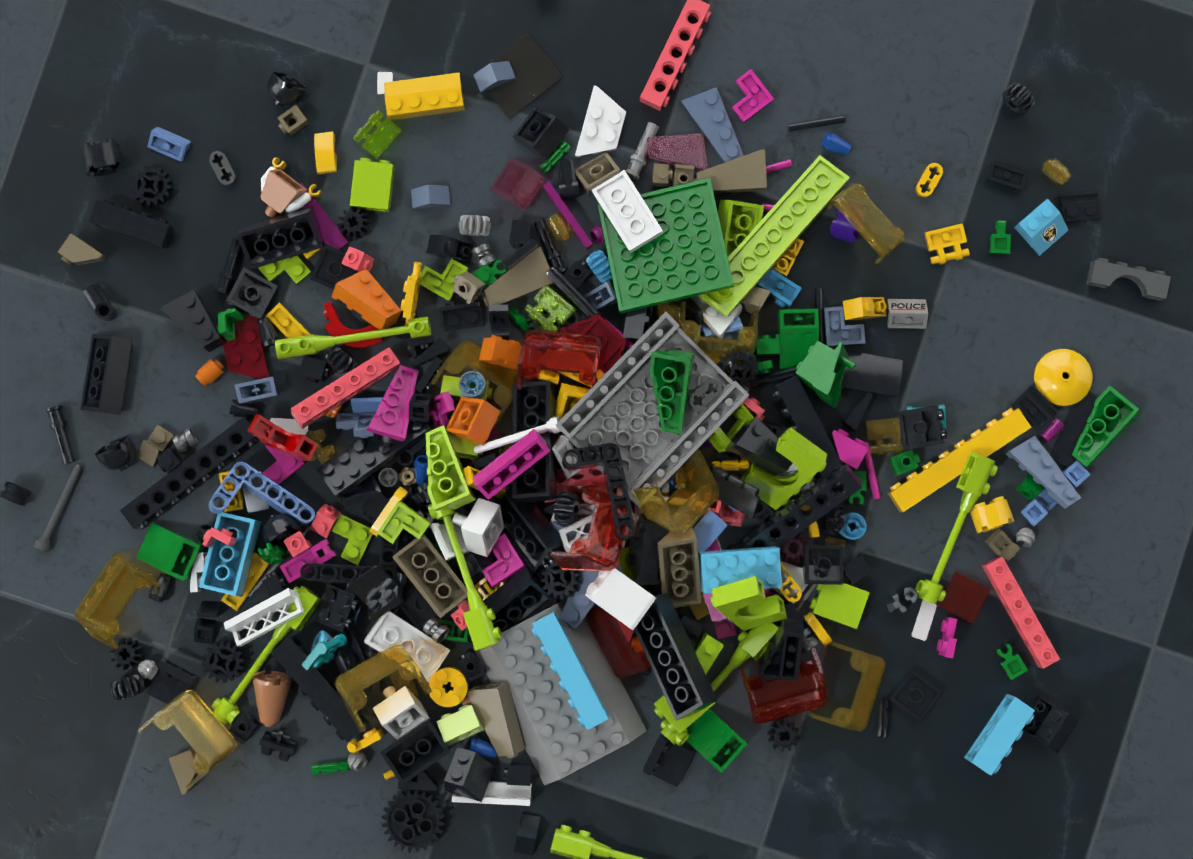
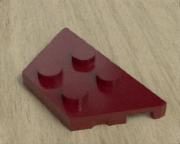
(612, 342)
(246, 353)

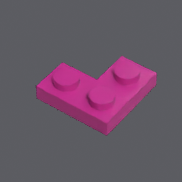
(756, 96)
(441, 406)
(283, 467)
(507, 563)
(947, 644)

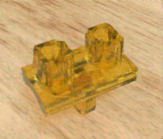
(325, 453)

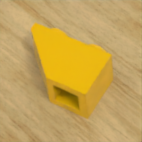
(864, 308)

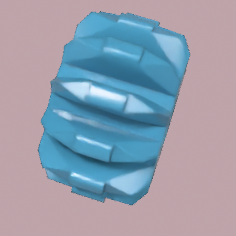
(600, 266)

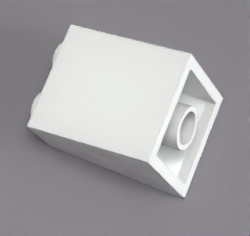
(620, 597)

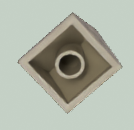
(596, 172)

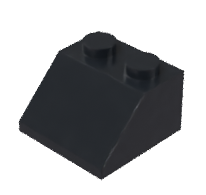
(541, 133)
(468, 775)

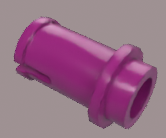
(1054, 428)

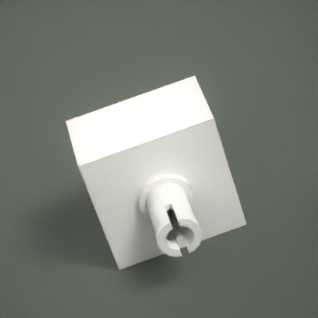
(481, 526)
(400, 712)

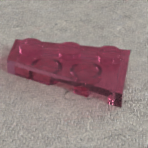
(679, 149)

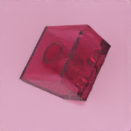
(518, 184)

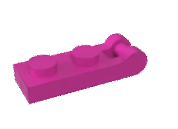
(292, 568)

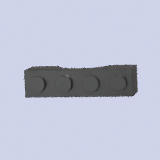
(1152, 284)

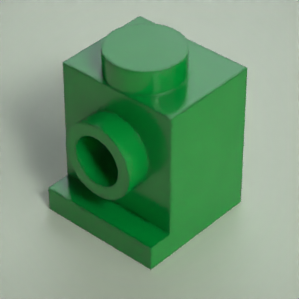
(768, 346)
(897, 462)

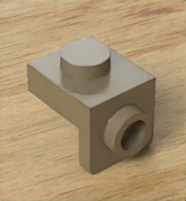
(1002, 545)

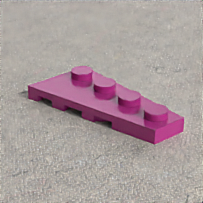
(393, 411)

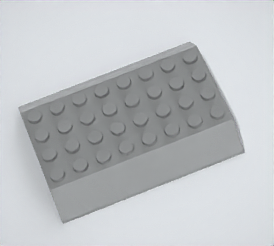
(625, 410)
(542, 708)

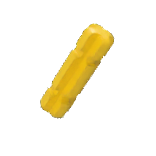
(733, 465)

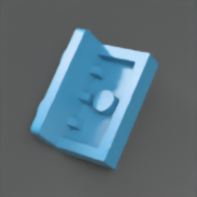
(780, 288)

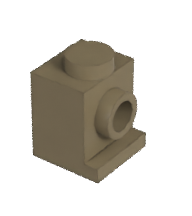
(292, 114)
(683, 170)
(662, 175)
(468, 286)

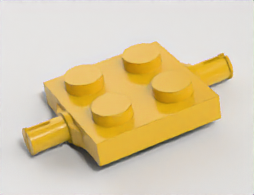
(411, 288)

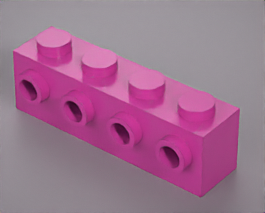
(511, 464)

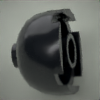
(285, 90)
(117, 454)
(280, 528)

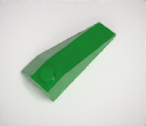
(671, 380)
(1107, 422)

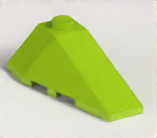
(737, 221)
(445, 473)

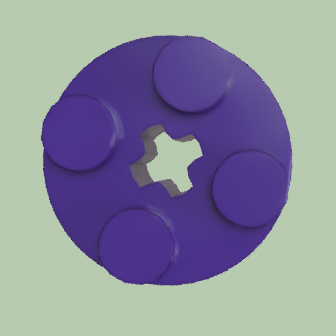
(843, 229)

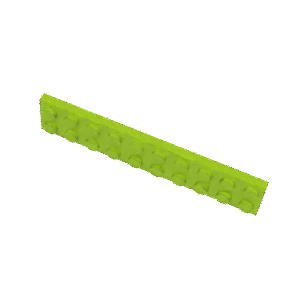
(778, 232)

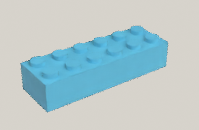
(571, 671)

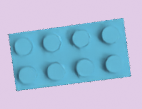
(227, 565)
(733, 565)
(999, 734)

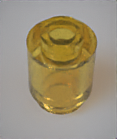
(1056, 171)
(559, 227)

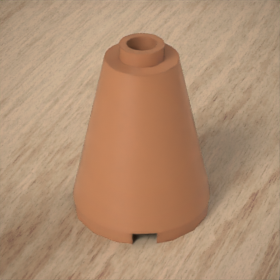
(271, 695)

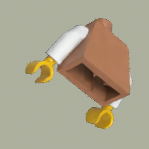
(282, 191)

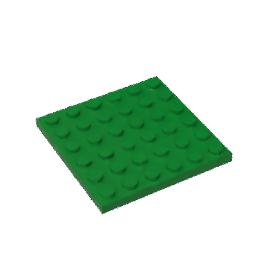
(680, 262)

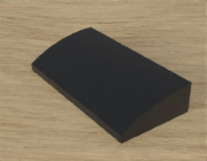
(873, 374)

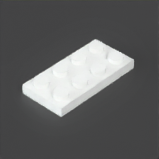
(627, 211)
(423, 649)

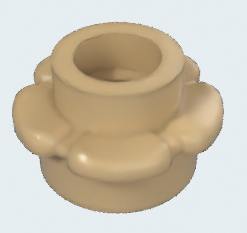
(403, 476)

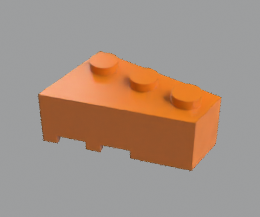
(367, 298)
(500, 352)

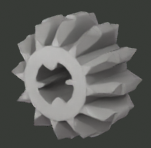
(474, 225)

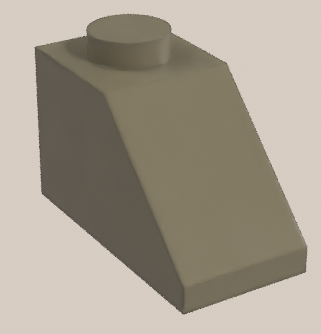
(79, 252)
(754, 299)
(183, 768)

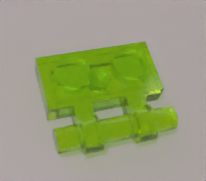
(381, 137)
(554, 305)

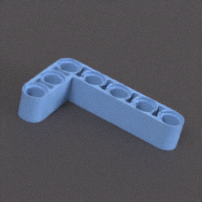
(260, 492)

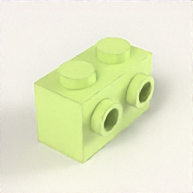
(459, 725)

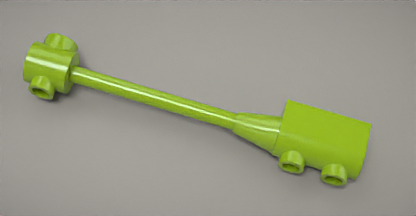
(313, 343)
(973, 483)
(479, 617)
(751, 645)
(226, 709)
(582, 846)

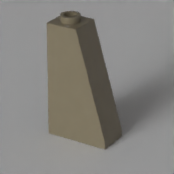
(738, 175)
(520, 281)
(498, 716)

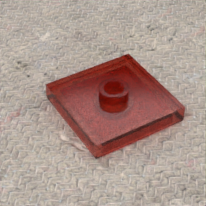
(964, 597)

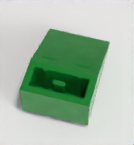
(797, 334)
(169, 552)
(715, 740)

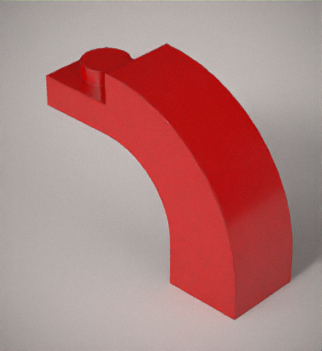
(336, 329)
(288, 443)

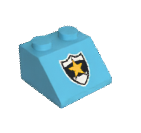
(1042, 227)

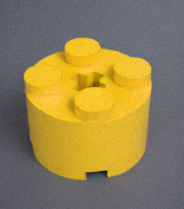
(992, 515)
(454, 696)

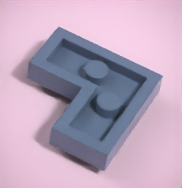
(837, 331)
(358, 421)

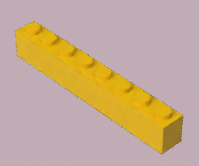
(952, 463)

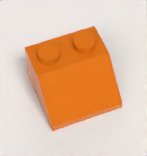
(473, 420)

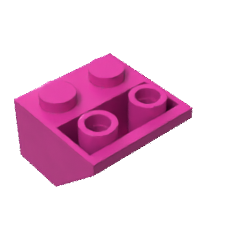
(849, 450)

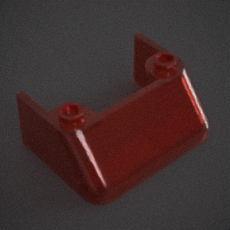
(559, 353)
(602, 547)
(615, 645)
(786, 697)

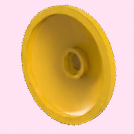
(1053, 386)

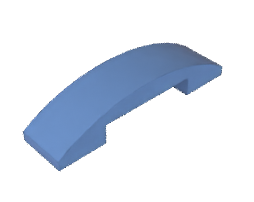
(1043, 502)

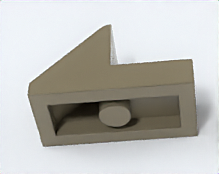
(155, 445)

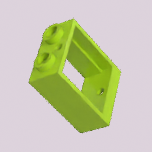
(720, 439)

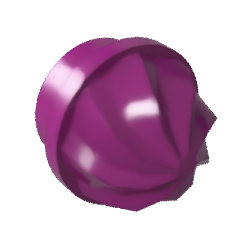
(597, 234)

